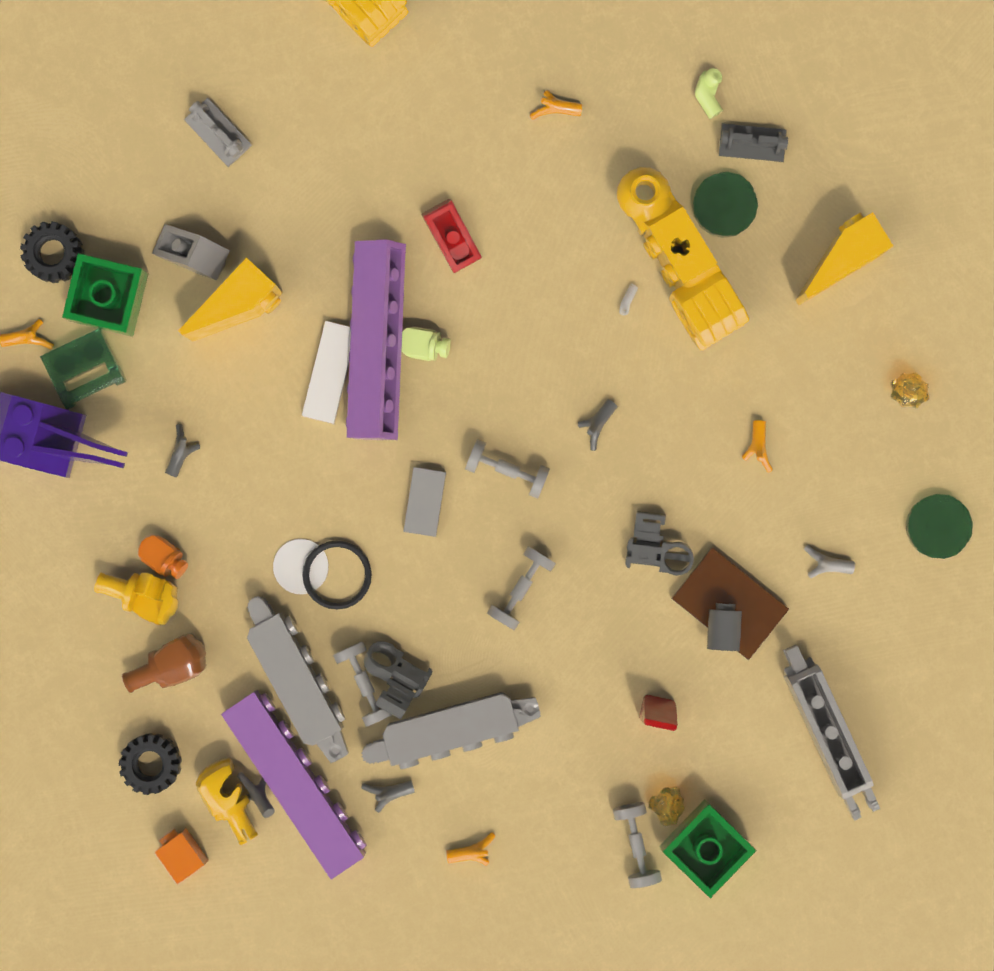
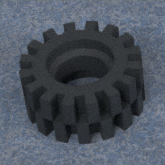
(38, 238)
(136, 778)

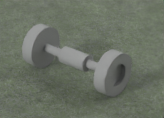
(507, 468)
(521, 588)
(363, 682)
(642, 878)

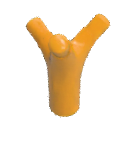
(555, 105)
(25, 336)
(758, 445)
(473, 852)

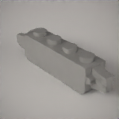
(295, 680)
(451, 728)
(828, 730)

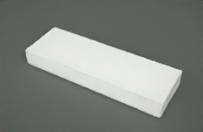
(328, 373)

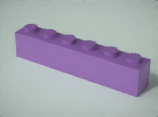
(376, 340)
(294, 783)

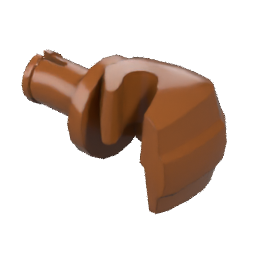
(170, 665)

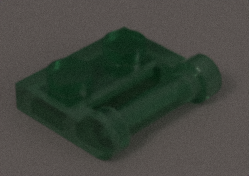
(77, 359)

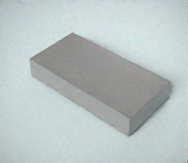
(424, 502)

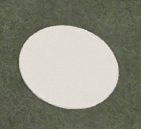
(289, 566)

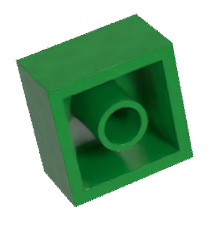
(105, 295)
(707, 848)

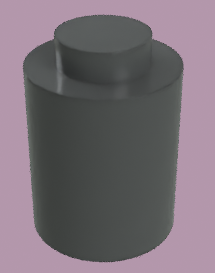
(724, 628)

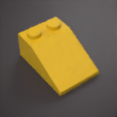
(857, 245)
(237, 300)

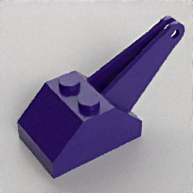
(46, 437)

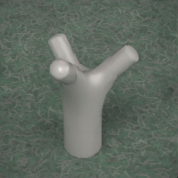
(829, 564)

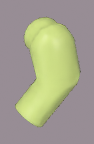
(706, 91)

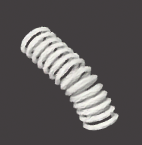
(627, 302)

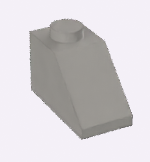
(191, 251)

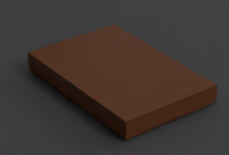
(722, 582)

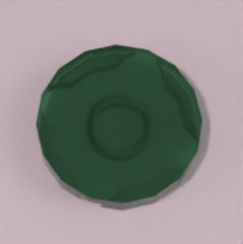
(725, 204)
(939, 526)

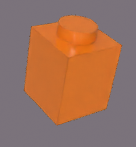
(180, 854)

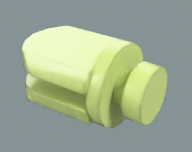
(424, 344)

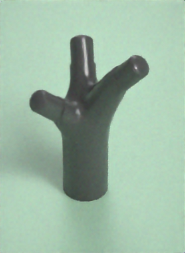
(597, 422)
(180, 452)
(389, 793)
(258, 795)

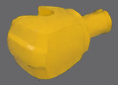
(143, 594)
(225, 806)

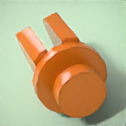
(162, 556)

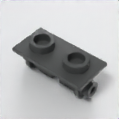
(753, 142)

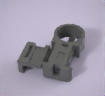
(648, 549)
(405, 678)

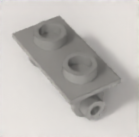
(217, 131)

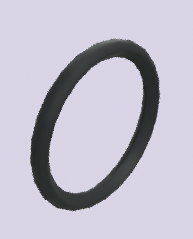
(342, 605)

